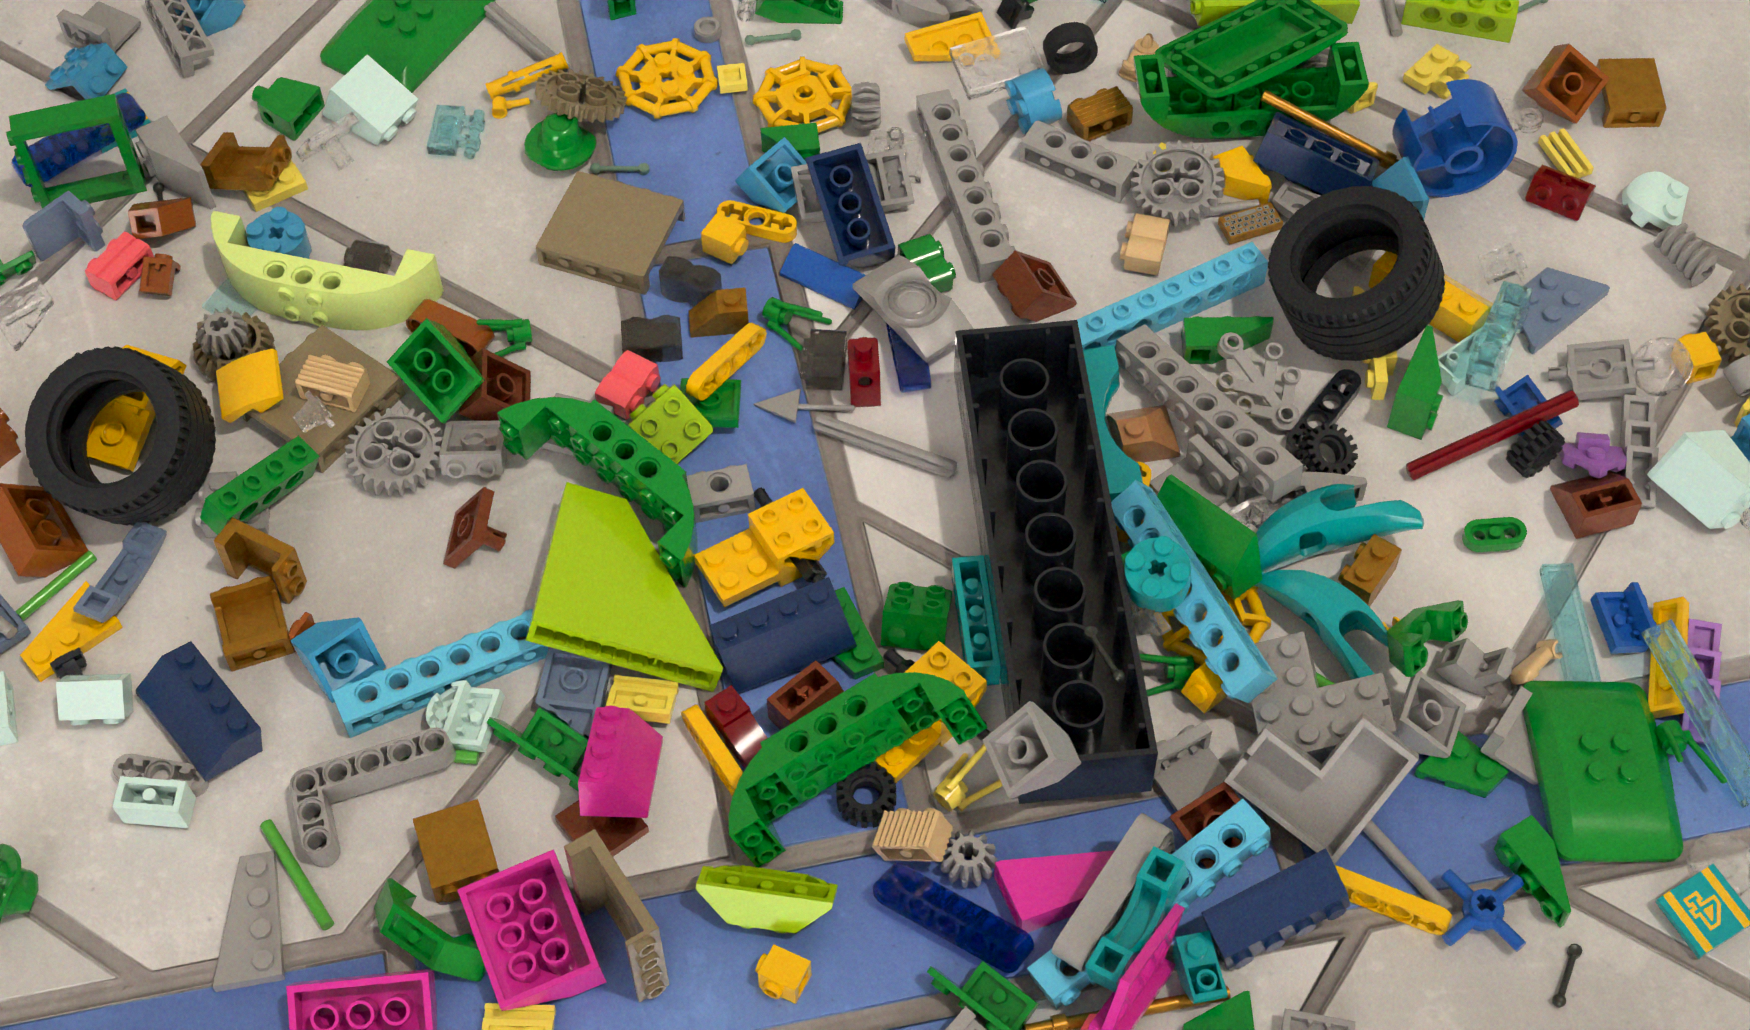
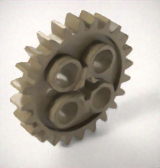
(562, 90)
(1730, 322)

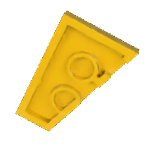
(936, 40)
(66, 633)

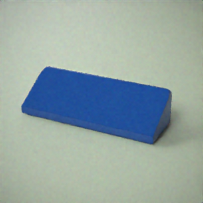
(822, 275)

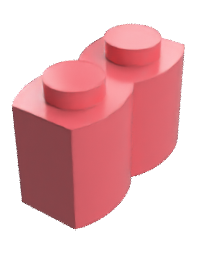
(628, 383)

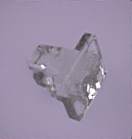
(313, 414)

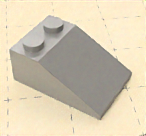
(173, 161)

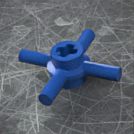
(1483, 910)

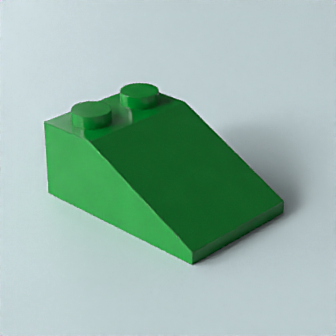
(436, 369)
(1418, 393)

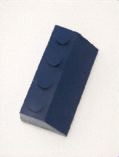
(1313, 157)
(851, 207)
(783, 635)
(199, 712)
(1276, 910)

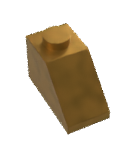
(719, 313)

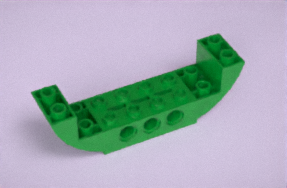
(618, 457)
(837, 742)

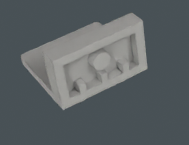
(98, 26)
(1202, 471)

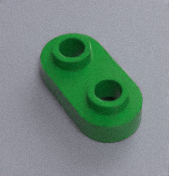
(1492, 534)

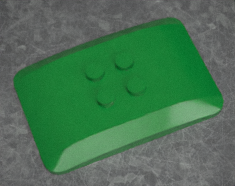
(403, 36)
(1251, 45)
(1602, 772)

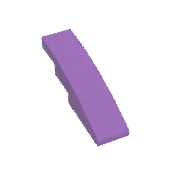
(1704, 646)

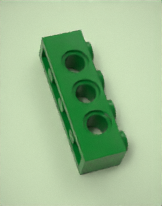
(260, 485)

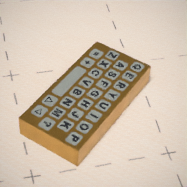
(1250, 223)

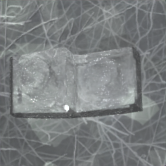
(1255, 510)

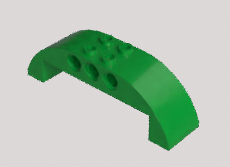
(1193, 114)

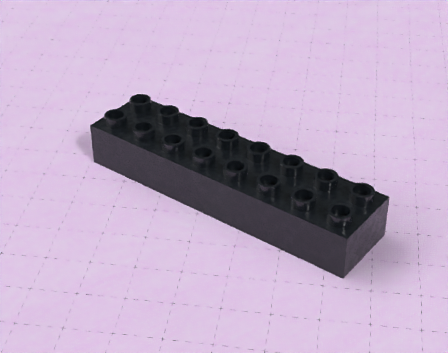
(1053, 551)

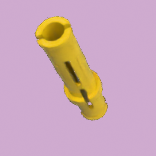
(496, 89)

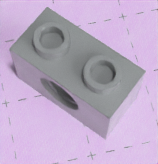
(733, 500)

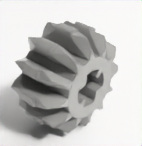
(866, 105)
(222, 333)
(968, 870)

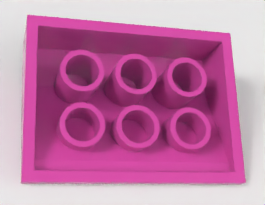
(531, 934)
(365, 1002)

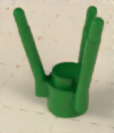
(781, 313)
(517, 331)
(1175, 668)
(1674, 741)

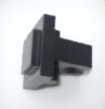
(1014, 10)
(69, 663)

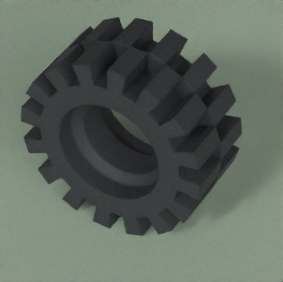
(1336, 441)
(1535, 449)
(866, 812)

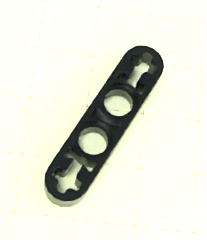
(1320, 412)

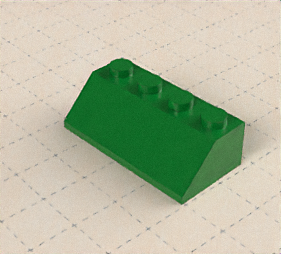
(1219, 541)

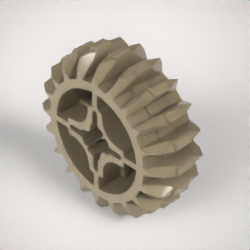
(258, 333)

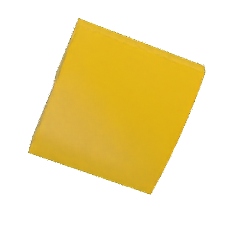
(249, 384)

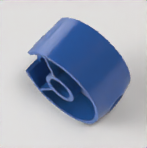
(1458, 142)

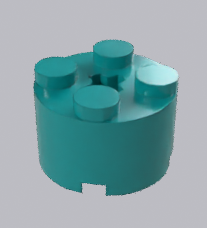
(1161, 557)

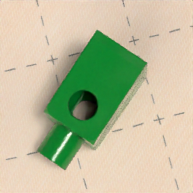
(288, 105)

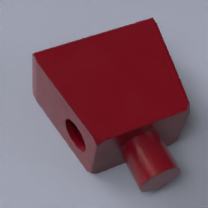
(864, 362)

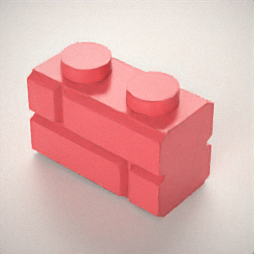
(118, 265)

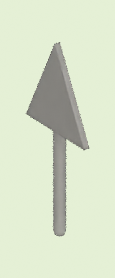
(788, 406)

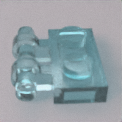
(447, 129)

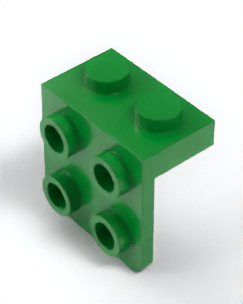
(915, 616)

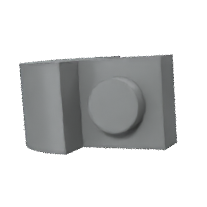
(1472, 669)

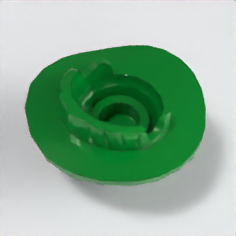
(559, 143)
(17, 884)

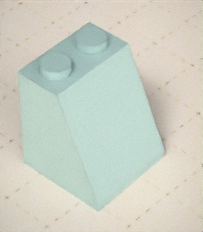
(375, 100)
(1706, 477)

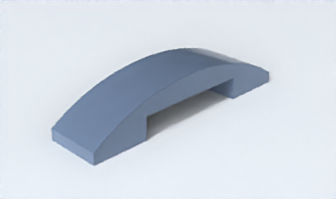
(124, 574)

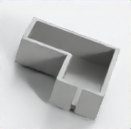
(1313, 714)
(1325, 801)

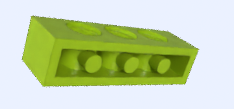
(1472, 18)

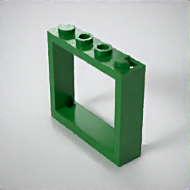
(69, 118)

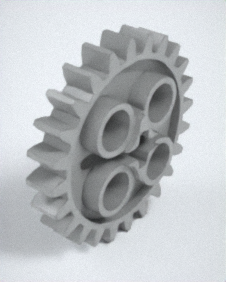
(1178, 182)
(394, 451)

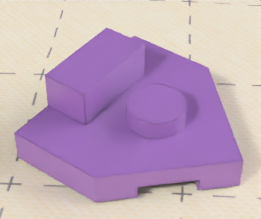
(1593, 454)

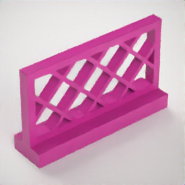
(1141, 980)

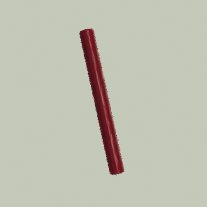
(1492, 434)

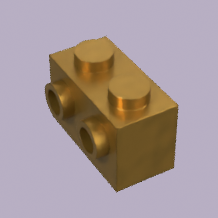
(1371, 569)

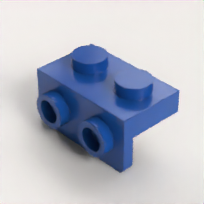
(1520, 397)
(1623, 618)

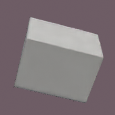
(1429, 717)

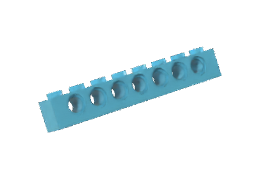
(1176, 297)
(1253, 671)
(412, 672)
(1236, 822)

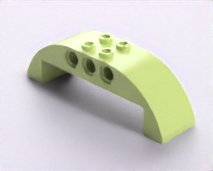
(322, 290)

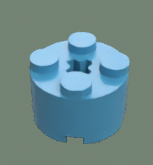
(1033, 99)
(280, 233)

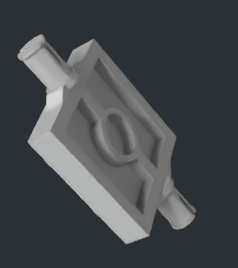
(1601, 369)

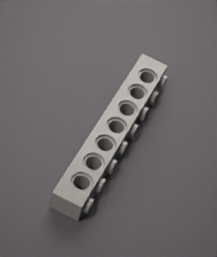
(964, 182)
(1209, 413)

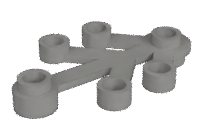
(1261, 385)

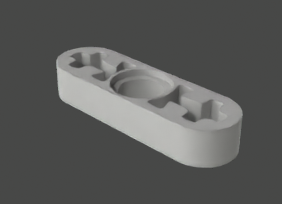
(151, 765)

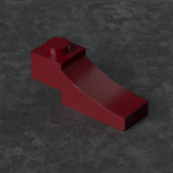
(736, 724)

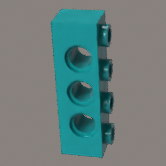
(975, 617)

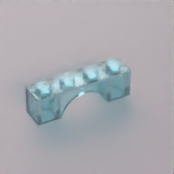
(1496, 336)

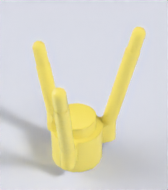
(952, 790)

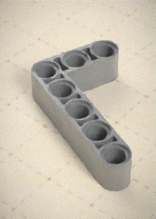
(360, 781)
(1110, 891)

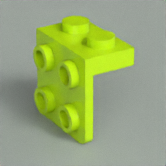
(670, 423)

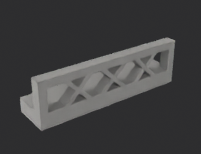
(169, 26)

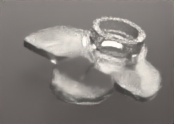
(1523, 114)

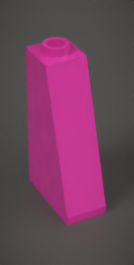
(1047, 887)

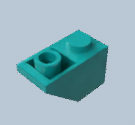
(1198, 967)

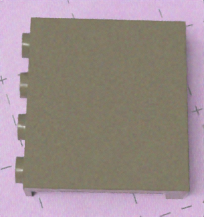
(609, 231)
(329, 443)
(602, 883)

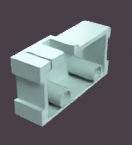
(1454, 363)

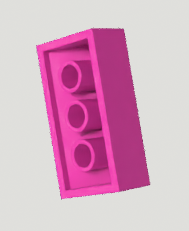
(619, 765)

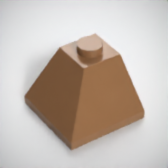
(1144, 433)

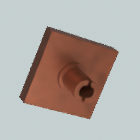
(471, 529)
(614, 831)

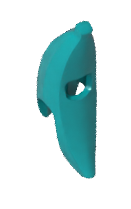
(1328, 521)
(1329, 610)

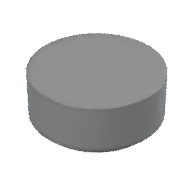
(707, 29)

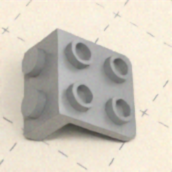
(1509, 739)
(1187, 766)

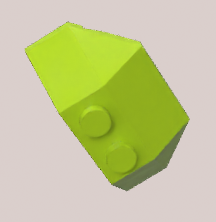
(765, 897)

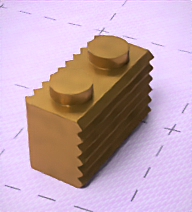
(1099, 113)

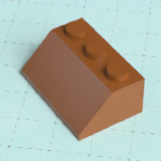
(37, 531)

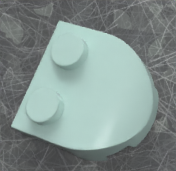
(1655, 199)
(464, 714)

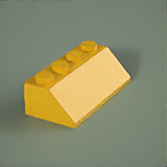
(1460, 310)

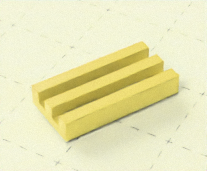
(1569, 154)

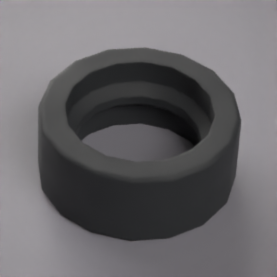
(1073, 61)

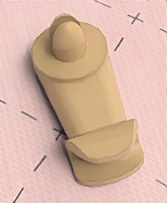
(1142, 46)
(1530, 667)

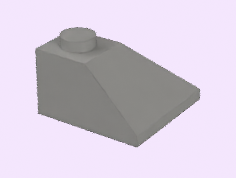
(1030, 751)

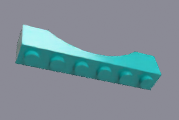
(1104, 382)

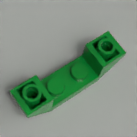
(1432, 622)
(424, 939)

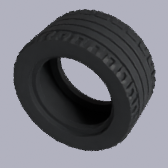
(1340, 226)
(62, 420)

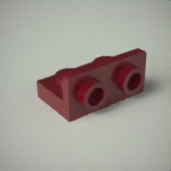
(1559, 192)

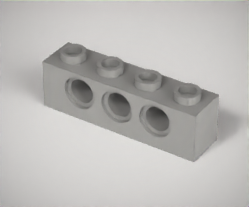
(1077, 161)

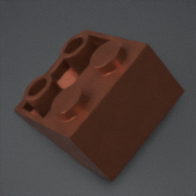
(1597, 504)
(802, 695)

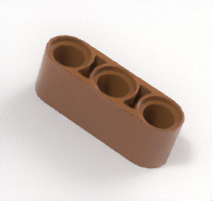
(462, 327)

